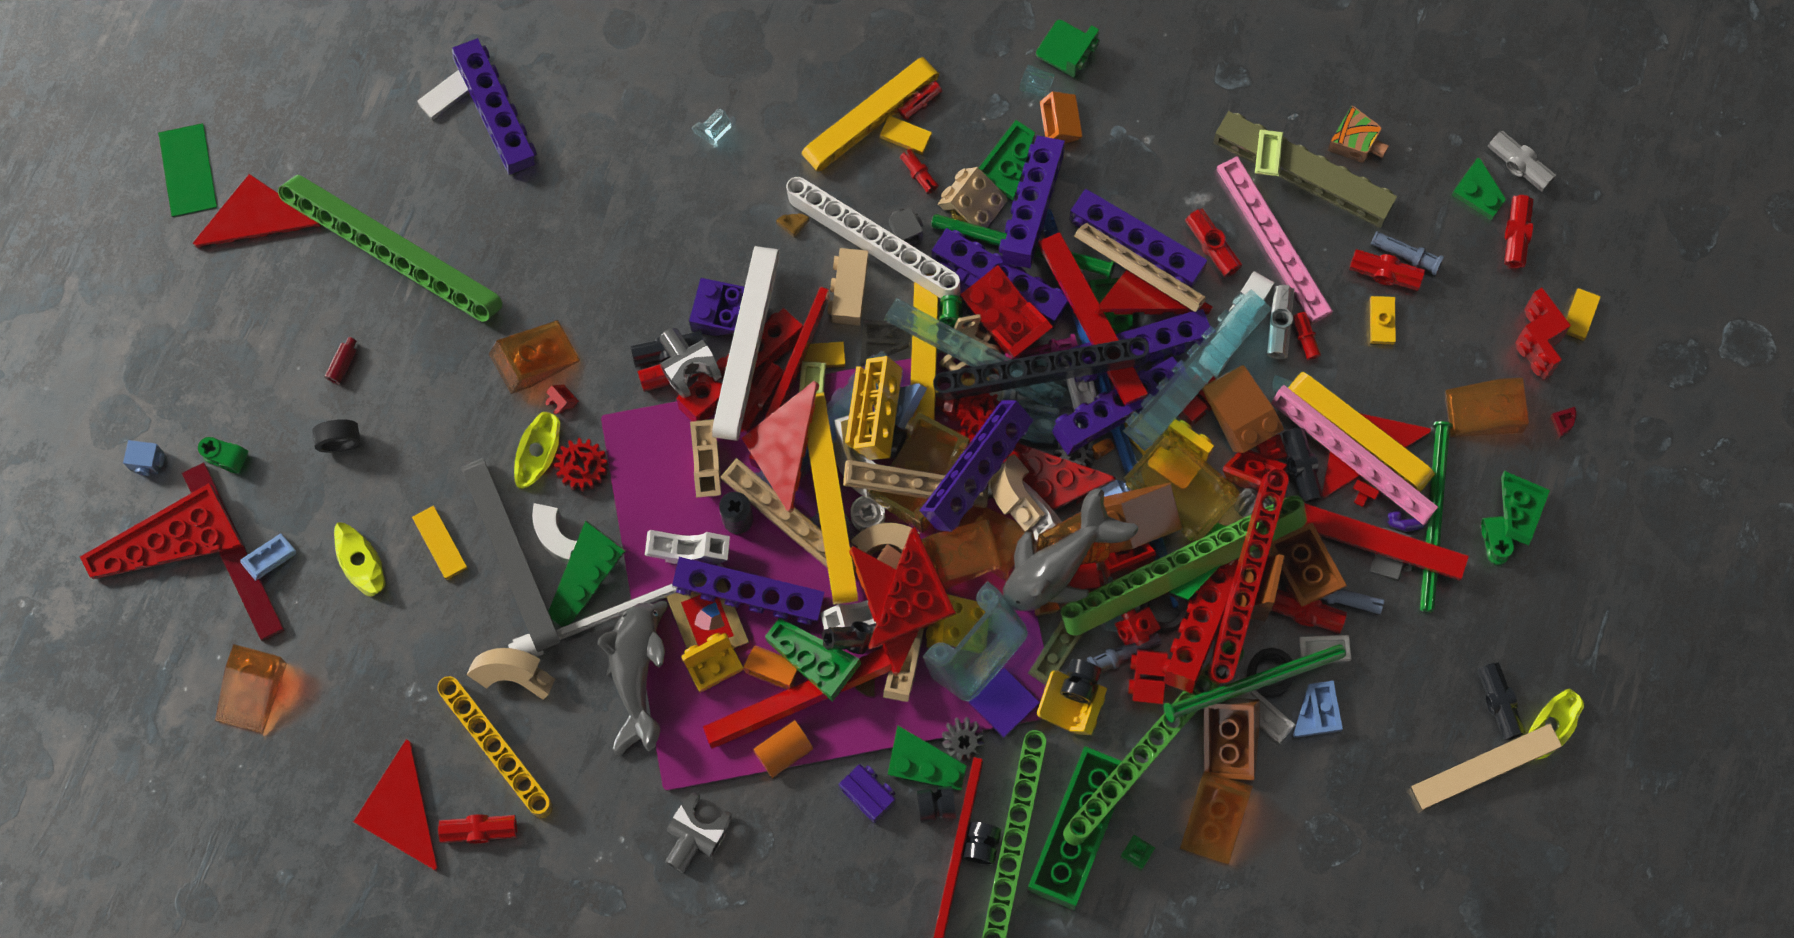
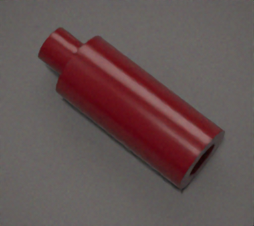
(341, 361)

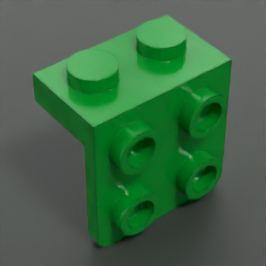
(1068, 47)

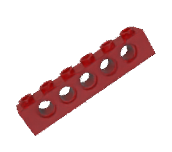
(772, 350)
(1183, 674)

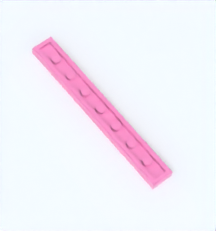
(1274, 240)
(1354, 455)

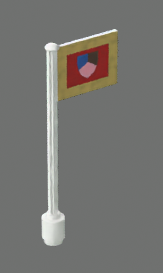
(694, 616)

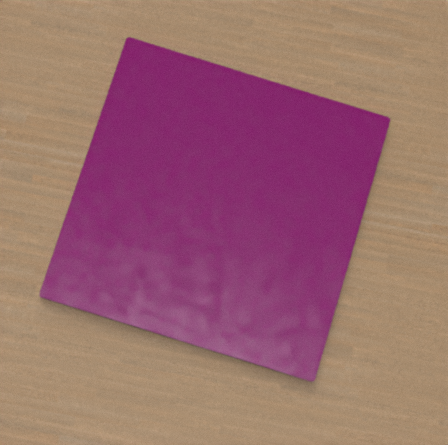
(656, 491)

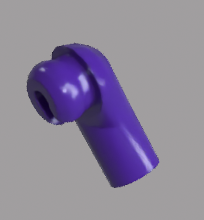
(1404, 525)

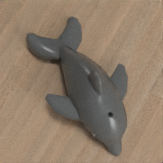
(1046, 574)
(629, 652)

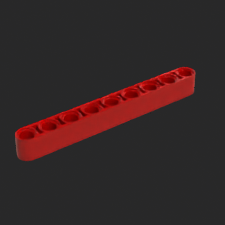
(1239, 585)

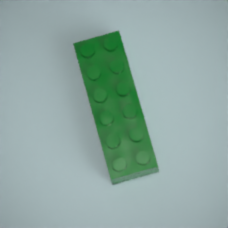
(1063, 866)

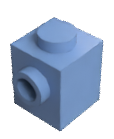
(143, 457)

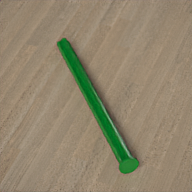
(994, 237)
(1437, 497)
(1253, 682)

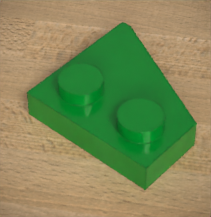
(1480, 191)

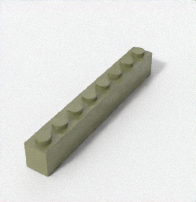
(1310, 171)

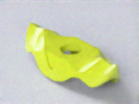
(545, 432)
(367, 576)
(1565, 710)

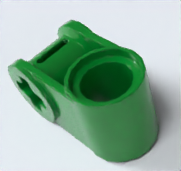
(950, 309)
(226, 455)
(1494, 536)

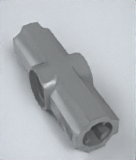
(1522, 160)
(1280, 334)

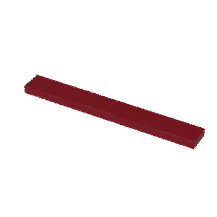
(250, 591)

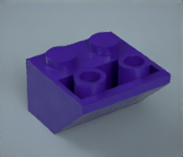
(716, 307)

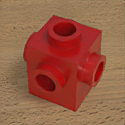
(1137, 626)

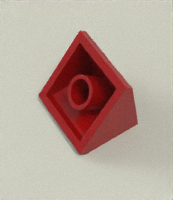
(1249, 468)
(1123, 562)

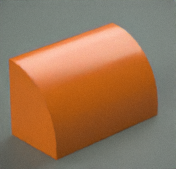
(1061, 117)
(770, 667)
(783, 749)

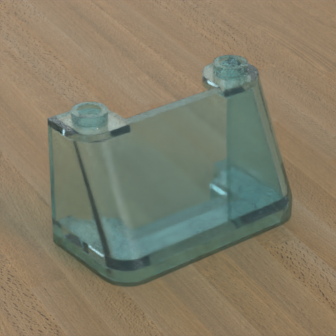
(982, 651)

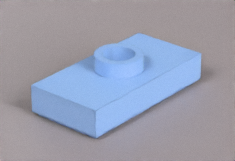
(268, 556)

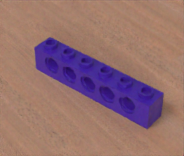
(513, 158)
(1028, 215)
(1132, 228)
(954, 241)
(1191, 323)
(1073, 438)
(965, 480)
(688, 568)

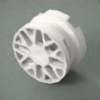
(866, 513)

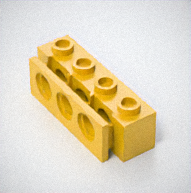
(885, 400)

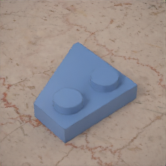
(908, 402)
(1319, 711)

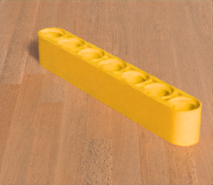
(869, 114)
(923, 354)
(1363, 431)
(490, 736)

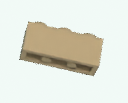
(848, 286)

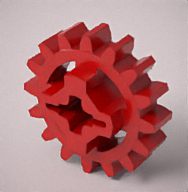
(976, 410)
(572, 468)

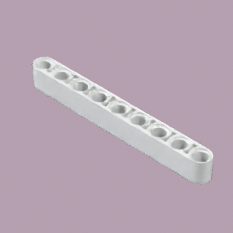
(868, 229)
(745, 343)

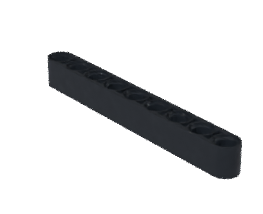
(1050, 360)

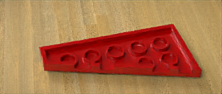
(178, 532)

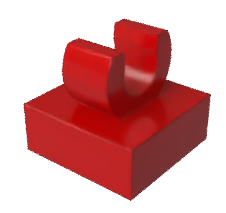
(562, 397)
(948, 407)
(1273, 448)
(1364, 491)

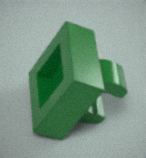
(1137, 852)

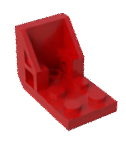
(1005, 312)

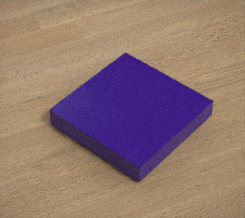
(1004, 703)

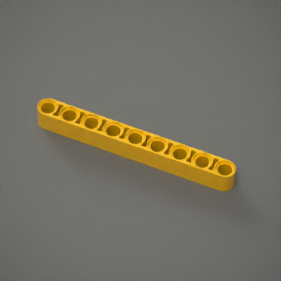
(830, 506)

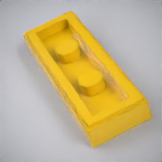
(439, 543)

